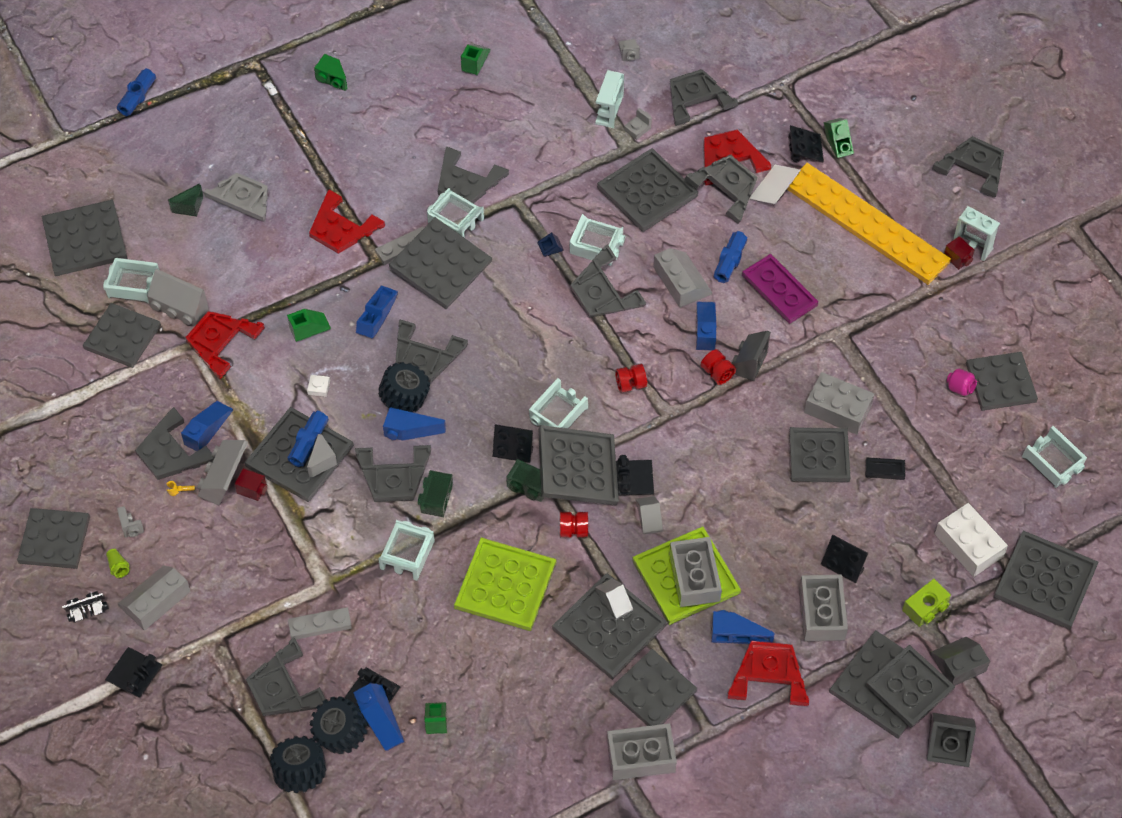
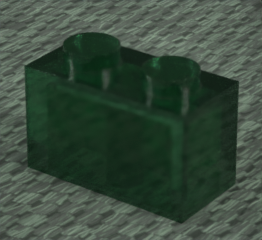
(525, 480)
(436, 493)

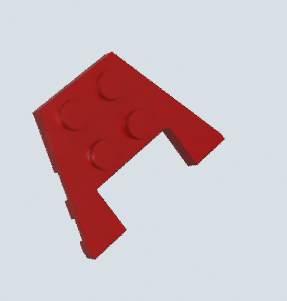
(733, 144)
(337, 231)
(214, 333)
(770, 664)

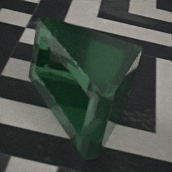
(187, 202)

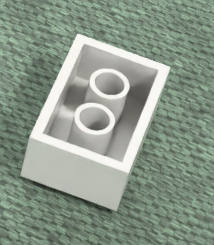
(971, 539)

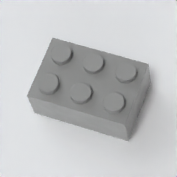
(839, 403)
(695, 572)
(823, 607)
(641, 751)

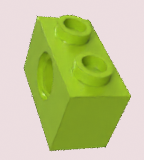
(931, 593)

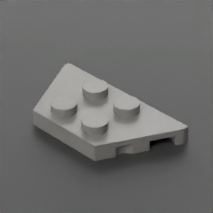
(242, 195)

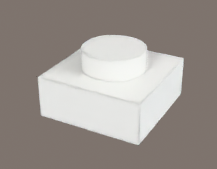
(318, 385)

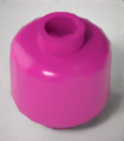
(961, 382)

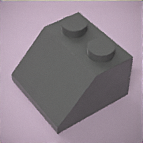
(752, 355)
(961, 660)
(951, 739)

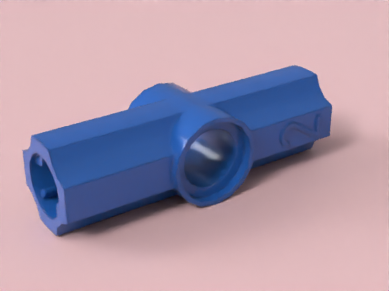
(136, 92)
(730, 257)
(307, 437)

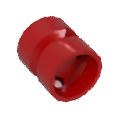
(717, 365)
(630, 378)
(573, 524)

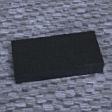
(885, 468)

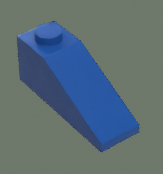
(706, 326)
(205, 425)
(410, 425)
(733, 628)
(379, 715)

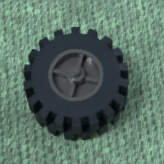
(404, 387)
(338, 725)
(298, 764)

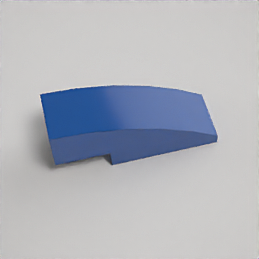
(376, 311)

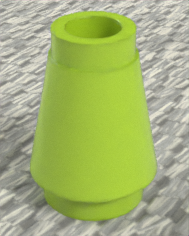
(118, 565)

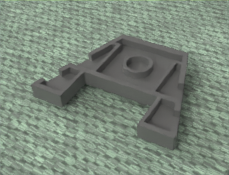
(693, 89)
(977, 157)
(732, 179)
(466, 183)
(596, 291)
(426, 357)
(163, 453)
(393, 481)
(274, 688)

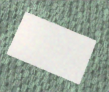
(774, 184)

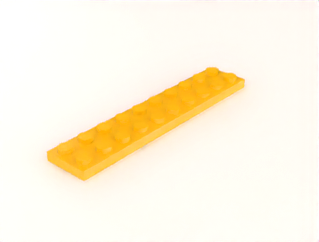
(868, 224)

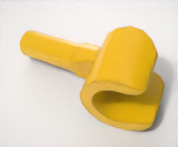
(175, 489)

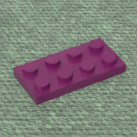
(780, 288)

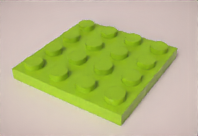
(658, 576)
(505, 584)

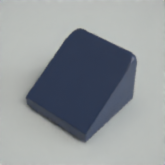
(550, 245)

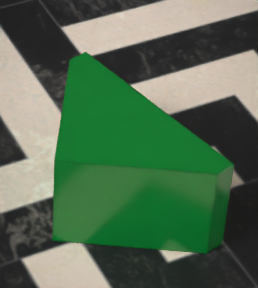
(435, 718)

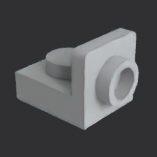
(629, 50)
(639, 125)
(129, 527)

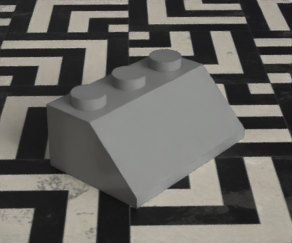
(680, 277)
(177, 298)
(221, 470)
(155, 596)

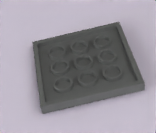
(647, 189)
(84, 237)
(440, 263)
(272, 453)
(578, 465)
(1046, 579)
(601, 638)
(852, 682)

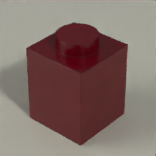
(959, 252)
(251, 484)

